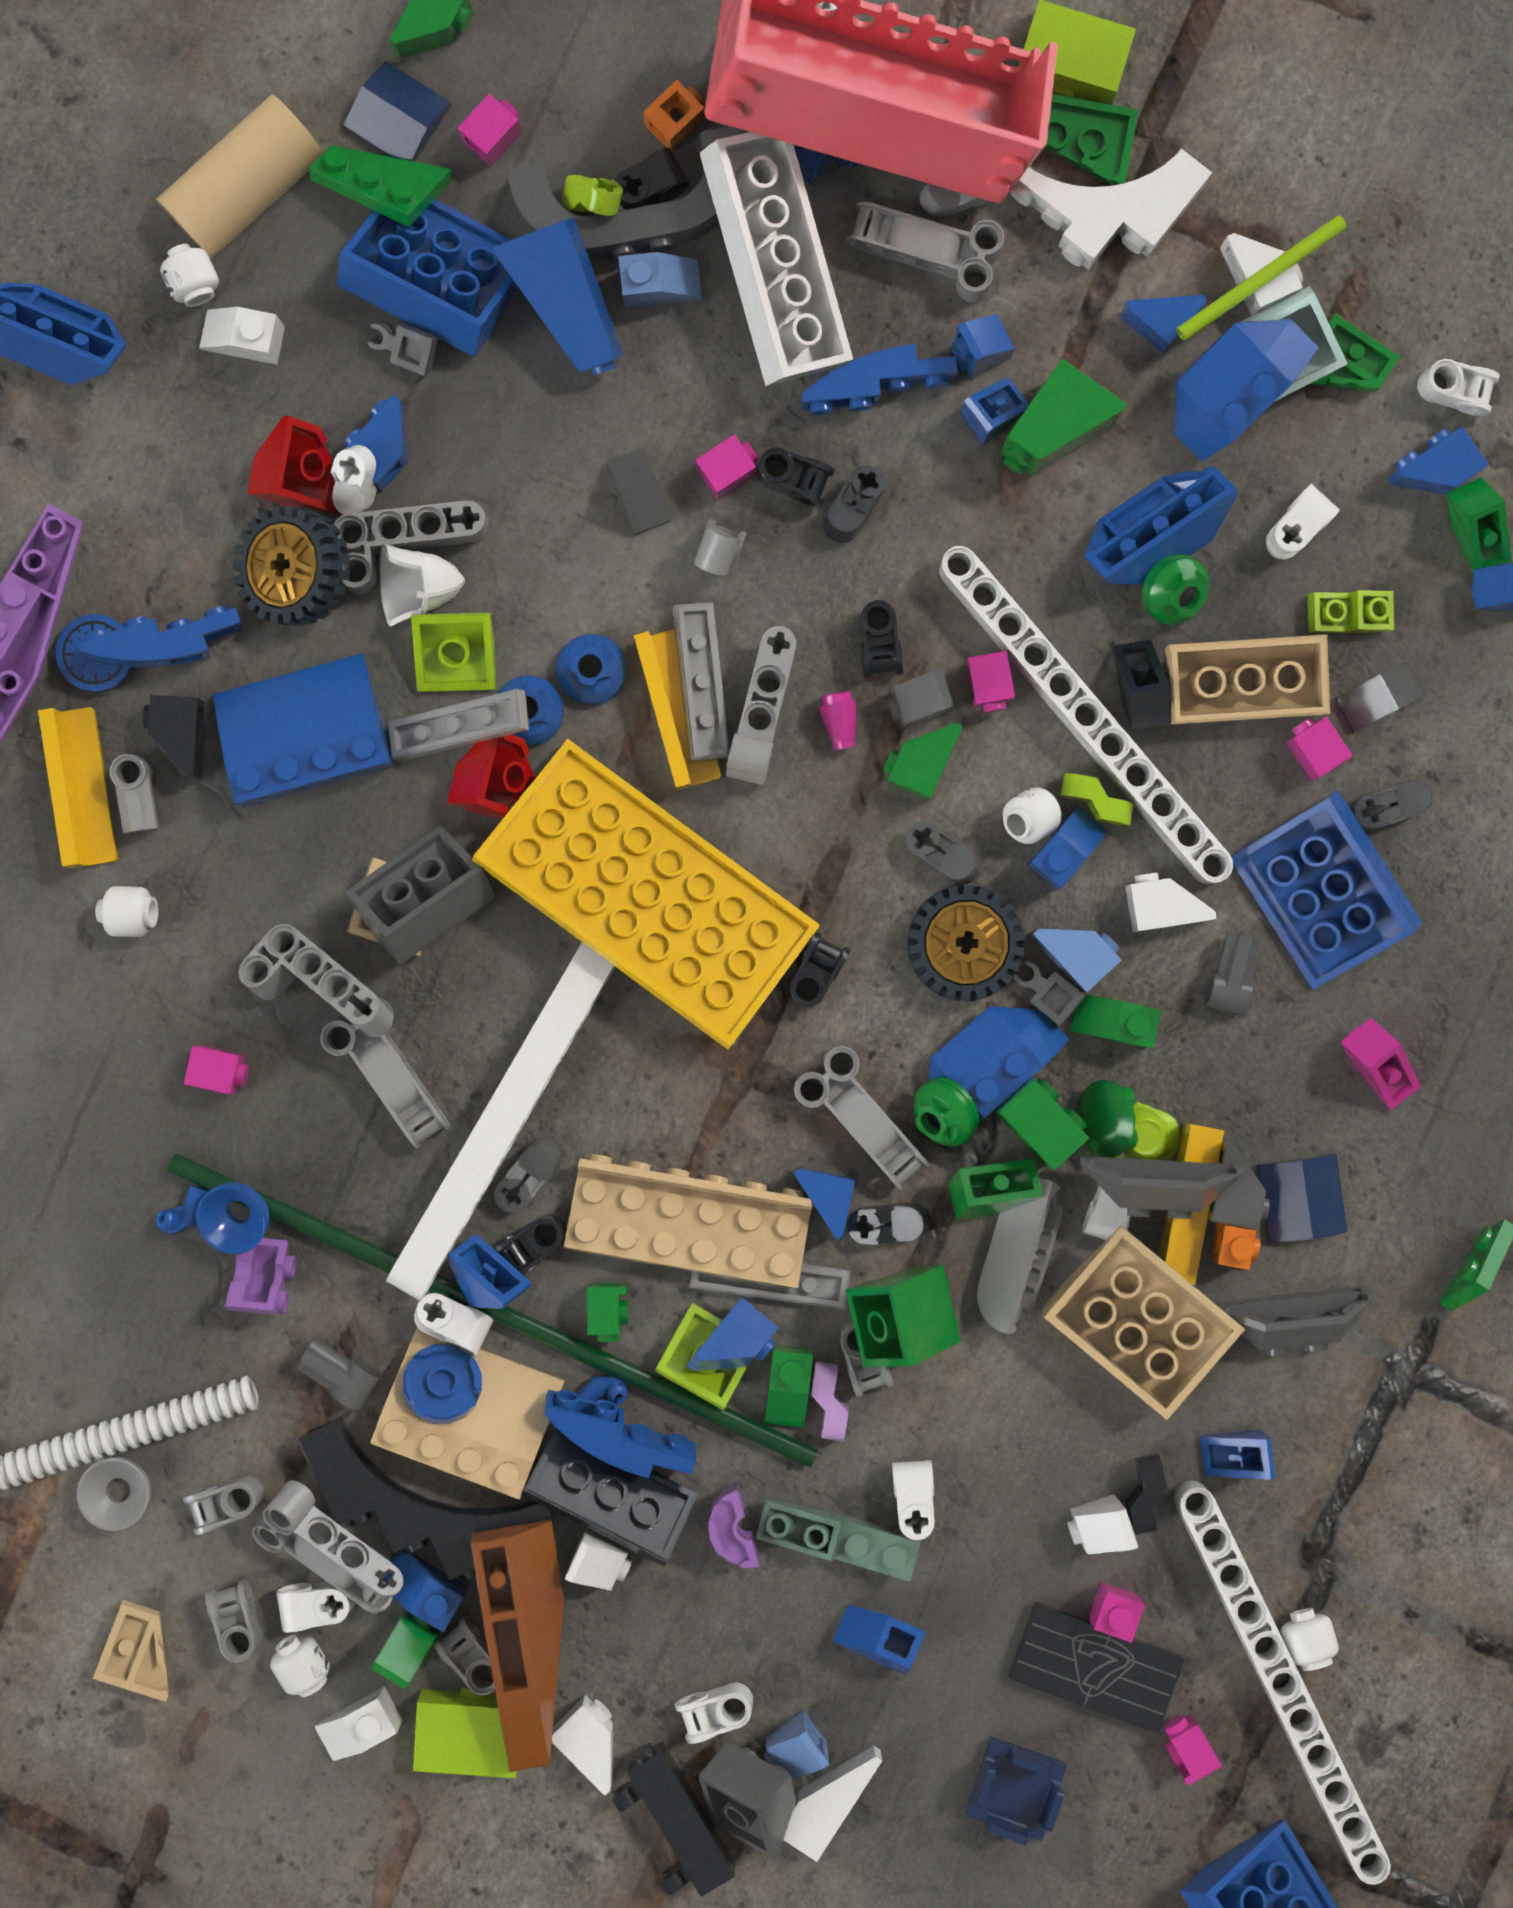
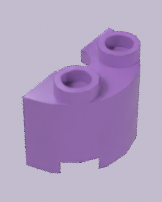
(262, 1279)
(725, 1534)

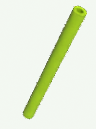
(1261, 278)

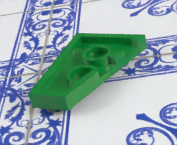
(1092, 136)
(381, 182)

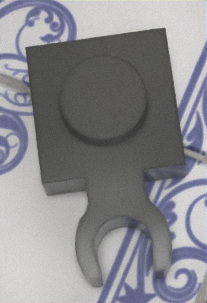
(409, 345)
(1054, 996)

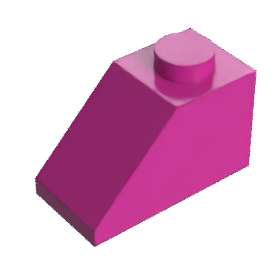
(1381, 1063)

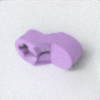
(823, 1391)

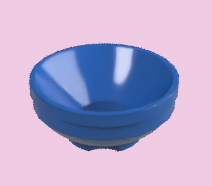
(603, 686)
(550, 708)
(222, 1228)

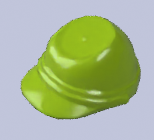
(1156, 1133)

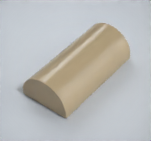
(241, 176)
(1248, 679)

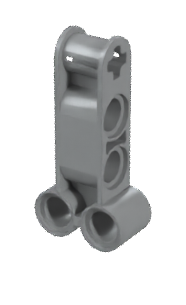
(929, 245)
(750, 747)
(391, 1079)
(863, 1118)
(292, 1521)

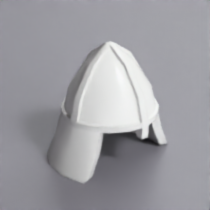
(415, 582)

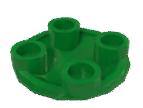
(1108, 1117)

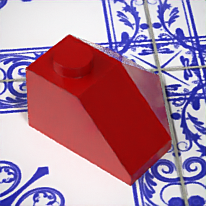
(294, 467)
(492, 776)

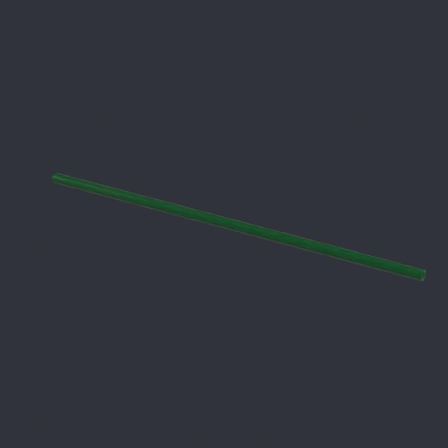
(517, 1321)

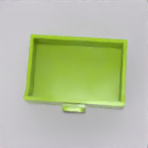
(1088, 51)
(459, 1734)

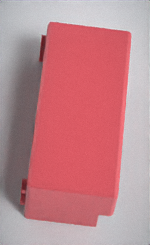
(883, 92)

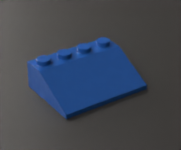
(431, 274)
(301, 731)
(1326, 890)
(1260, 1873)

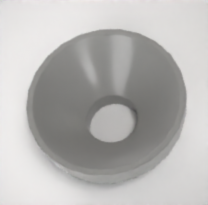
(98, 1504)

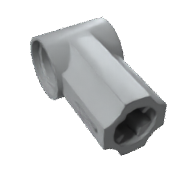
(135, 799)

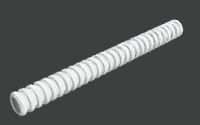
(127, 1432)

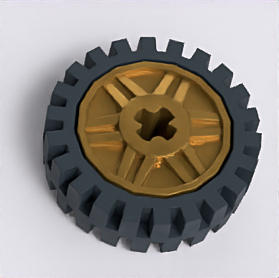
(291, 566)
(983, 968)

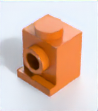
(674, 100)
(1234, 1246)

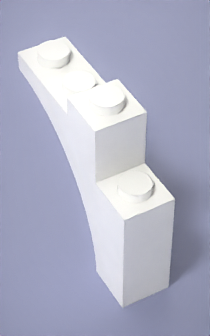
(1135, 210)

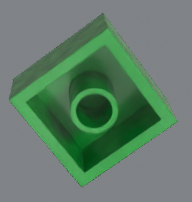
(1042, 1124)

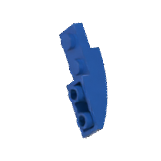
(860, 380)
(144, 646)
(602, 1433)

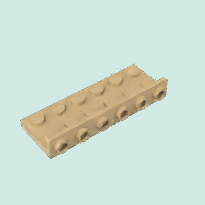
(688, 1222)

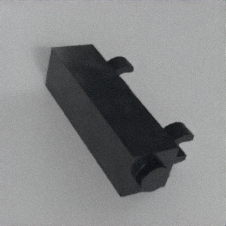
(680, 1818)

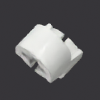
(353, 478)

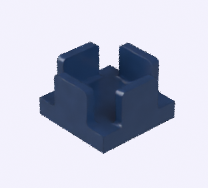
(1017, 1791)

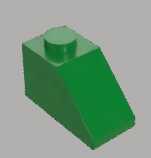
(429, 25)
(1480, 524)
(922, 761)
(1116, 1021)
(994, 1188)
(788, 1385)
(405, 1649)

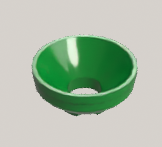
(1167, 582)
(952, 1108)

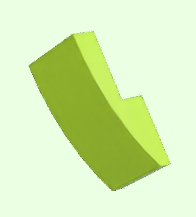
(1350, 612)

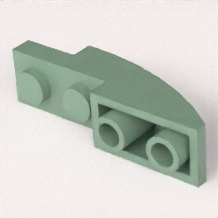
(838, 1538)

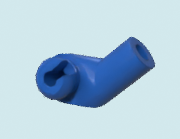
(182, 1216)
(604, 1389)

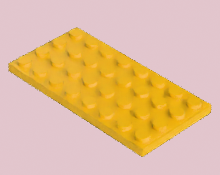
(646, 893)

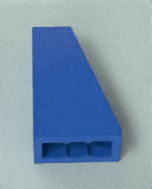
(563, 290)

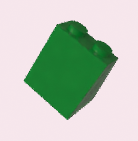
(1060, 420)
(903, 1317)

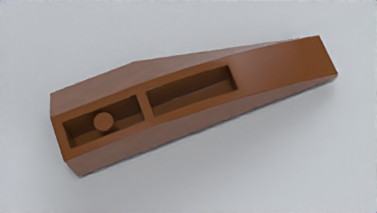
(523, 1633)

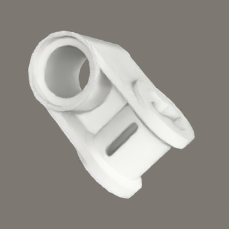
(1466, 390)
(1303, 520)
(1104, 1216)
(460, 1323)
(913, 1492)
(309, 1606)
(707, 1715)

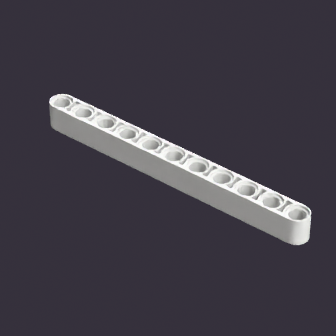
(1103, 725)
(500, 1123)
(1291, 1697)

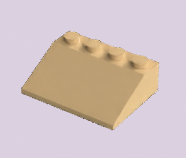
(1142, 1321)
(489, 1445)

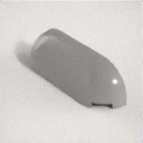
(1018, 1259)

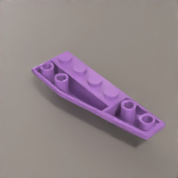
(30, 606)

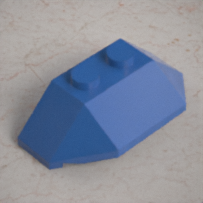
(56, 333)
(1238, 382)
(1162, 520)
(997, 1054)

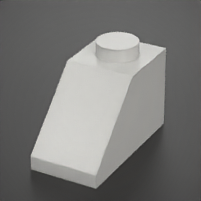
(1249, 256)
(243, 334)
(1163, 904)
(1102, 1526)
(598, 1562)
(360, 1725)
(587, 1741)

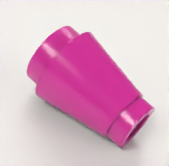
(839, 718)

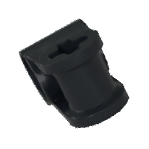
(654, 179)
(797, 476)
(880, 642)
(818, 969)
(525, 1248)

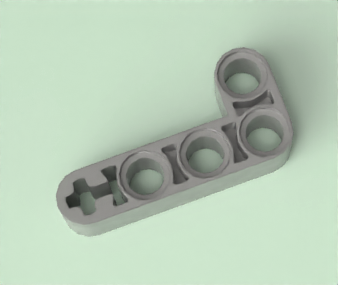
(410, 537)
(326, 982)

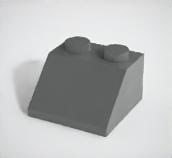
(748, 1798)

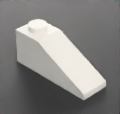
(827, 1801)

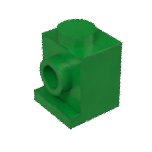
(606, 1310)

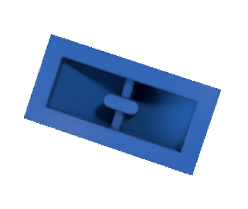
(1159, 317)
(993, 409)
(829, 1194)
(485, 1275)
(1238, 1455)

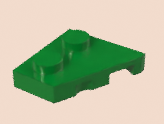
(1365, 357)
(1480, 1267)

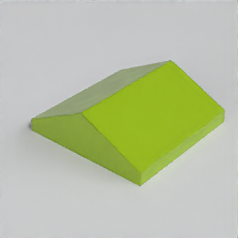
(454, 652)
(711, 1385)

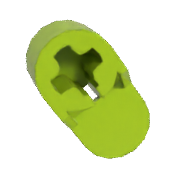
(592, 195)
(1090, 790)

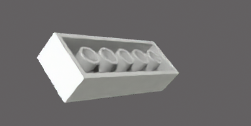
(776, 256)

